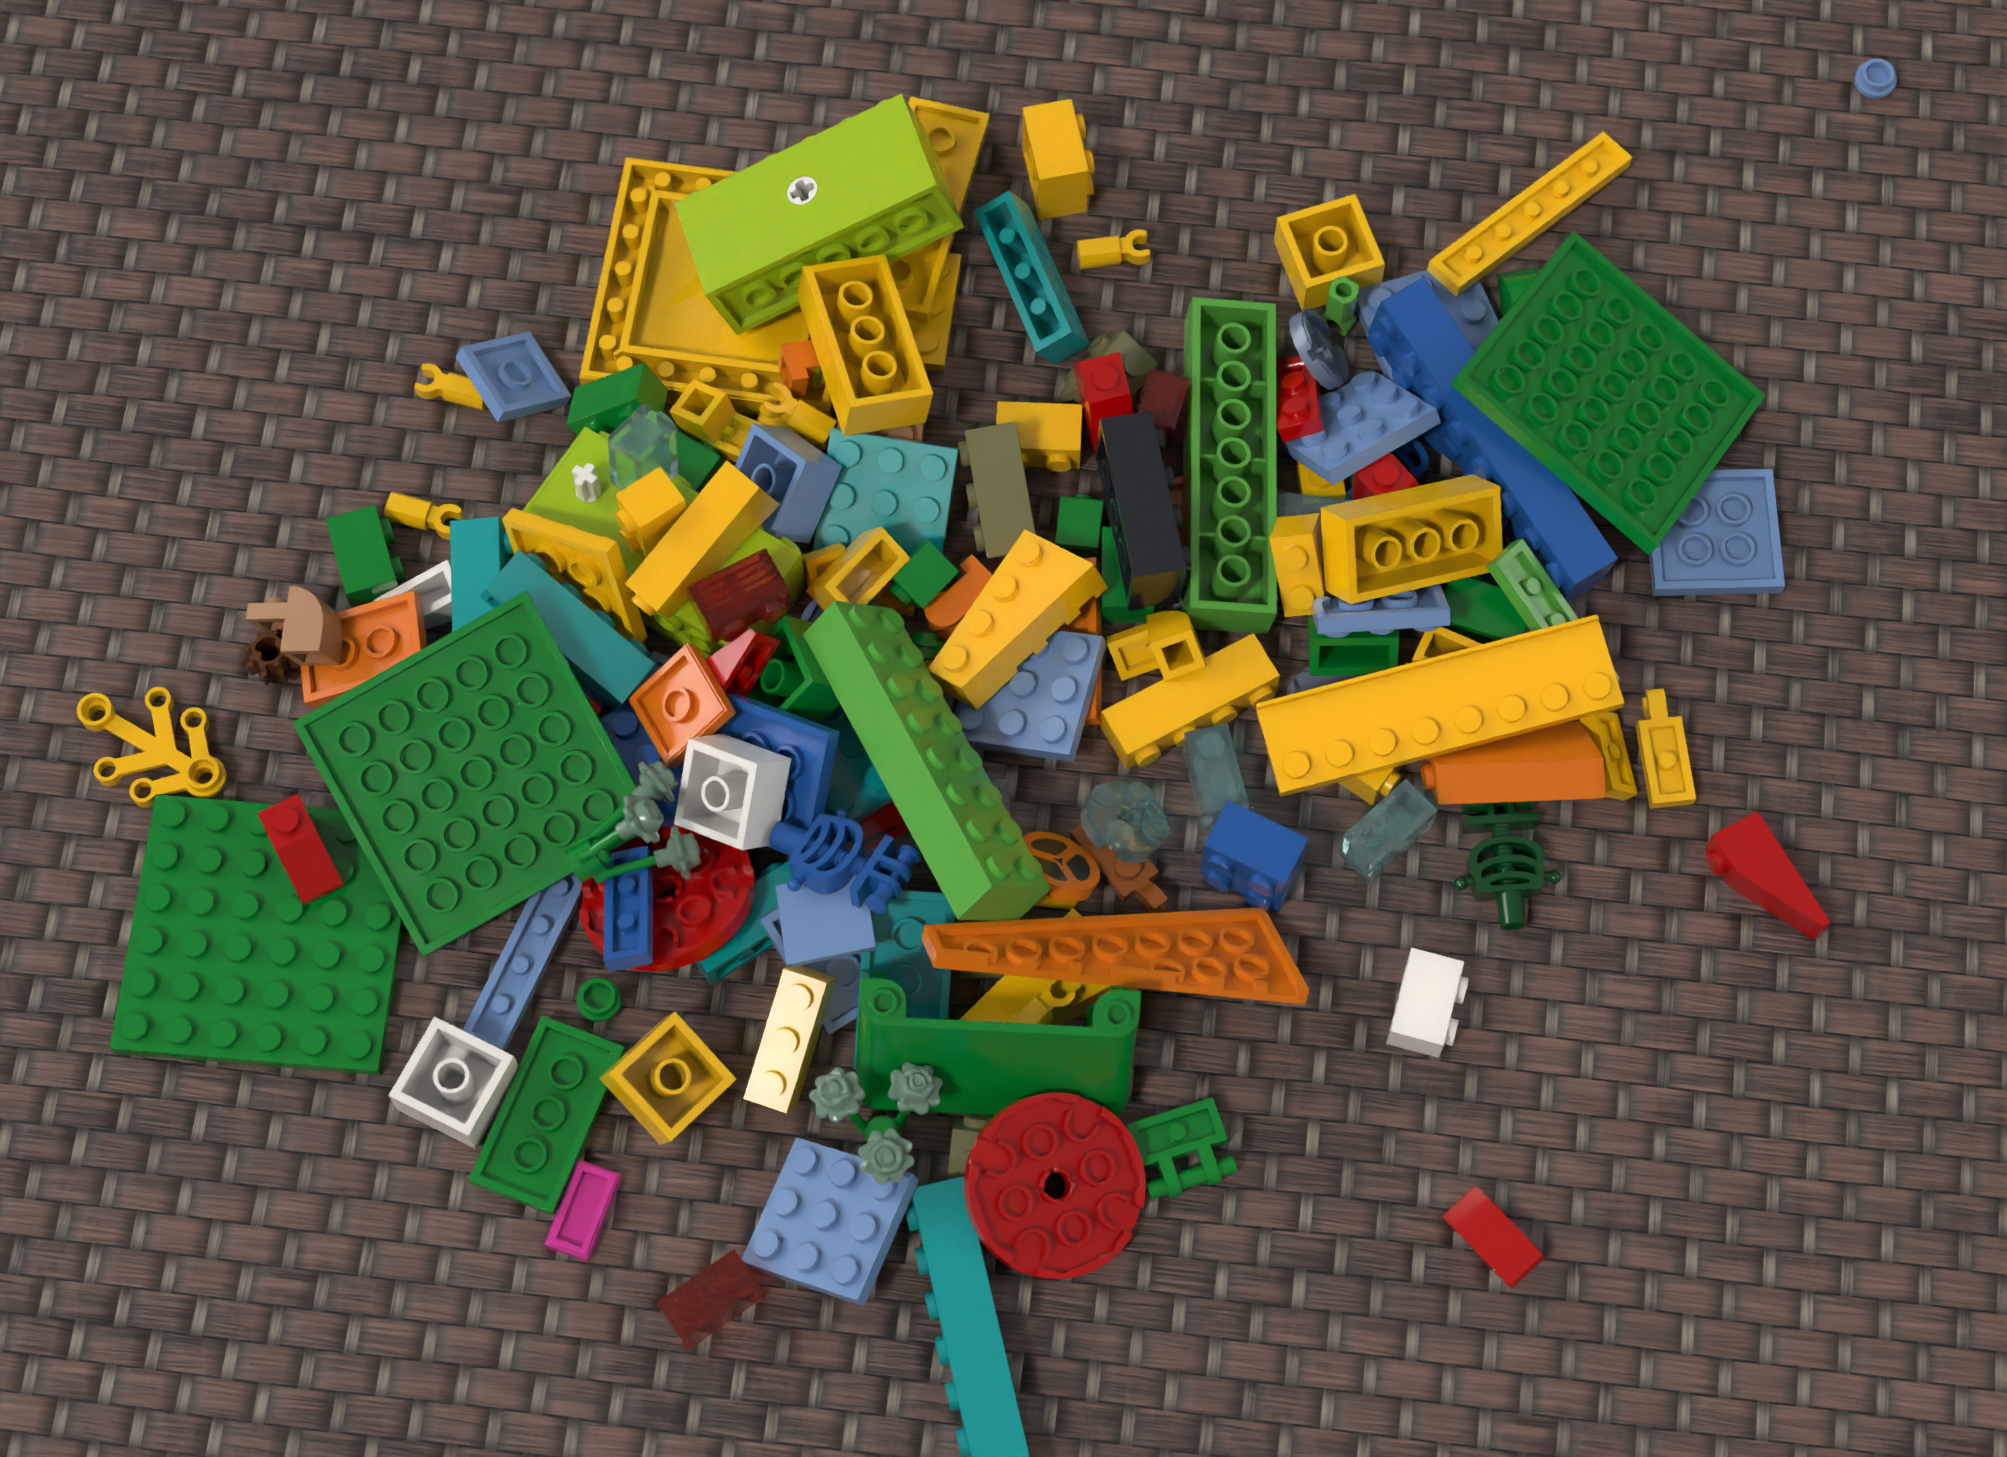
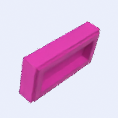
(583, 1211)

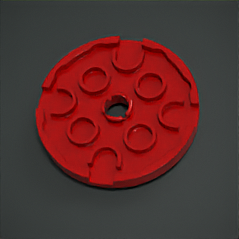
(705, 907)
(1010, 1171)

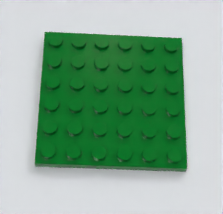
(1609, 392)
(469, 771)
(235, 962)

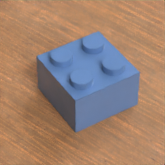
(791, 474)

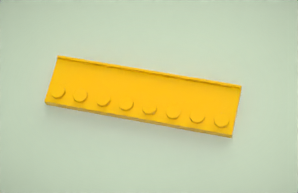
(1439, 705)

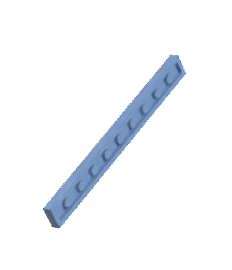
(529, 951)

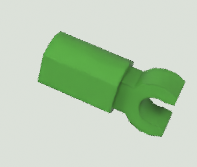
(1342, 304)

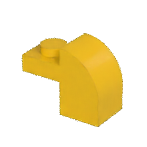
(710, 417)
(1162, 643)

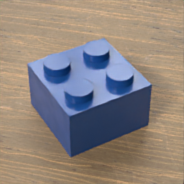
(1252, 856)

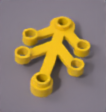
(157, 750)

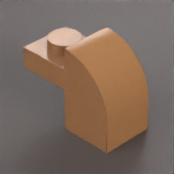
(308, 627)

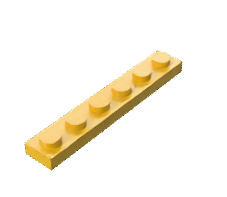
(1529, 214)

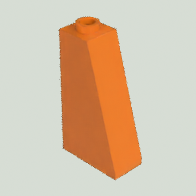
(1527, 767)

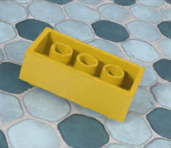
(864, 345)
(1411, 538)

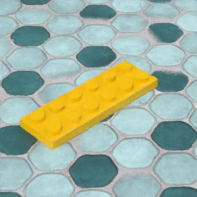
(958, 141)

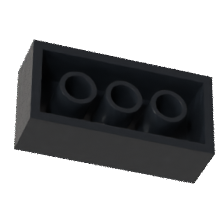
(1141, 510)

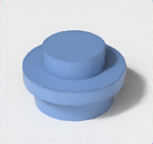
(1875, 78)

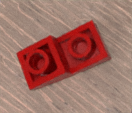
(1493, 1237)

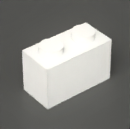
(1426, 1003)

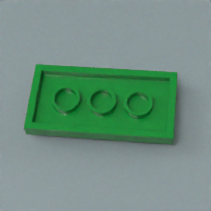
(546, 1116)

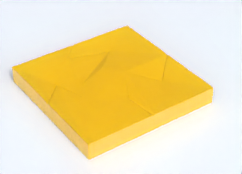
(656, 308)

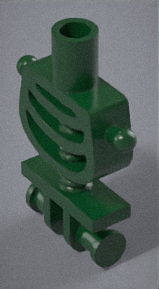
(1515, 874)

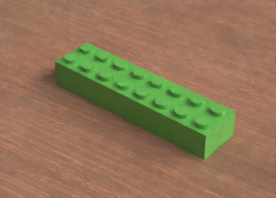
(1230, 464)
(926, 762)

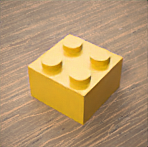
(1057, 159)
(1326, 245)
(667, 1078)

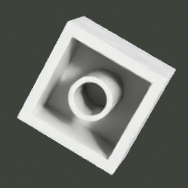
(731, 790)
(454, 1082)

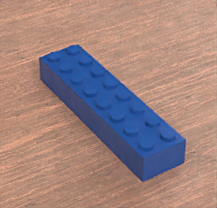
(1536, 505)

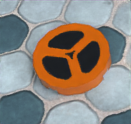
(1065, 865)

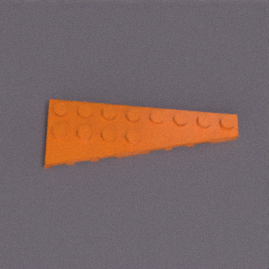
(1183, 952)

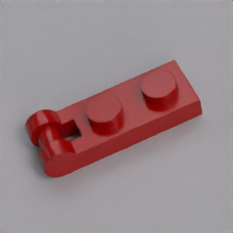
(1297, 399)

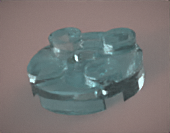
(1134, 803)

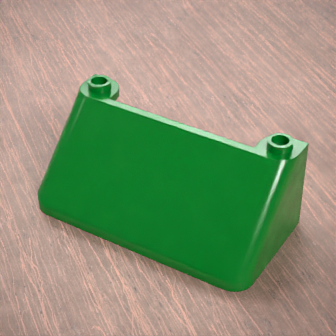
(996, 1062)

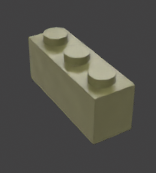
(997, 488)

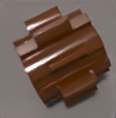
(269, 670)

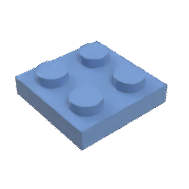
(513, 376)

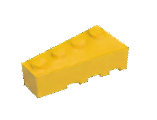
(1013, 617)

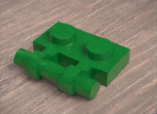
(1179, 1135)

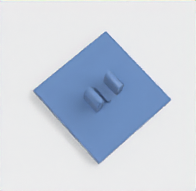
(822, 925)

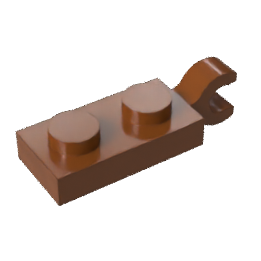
(1125, 877)

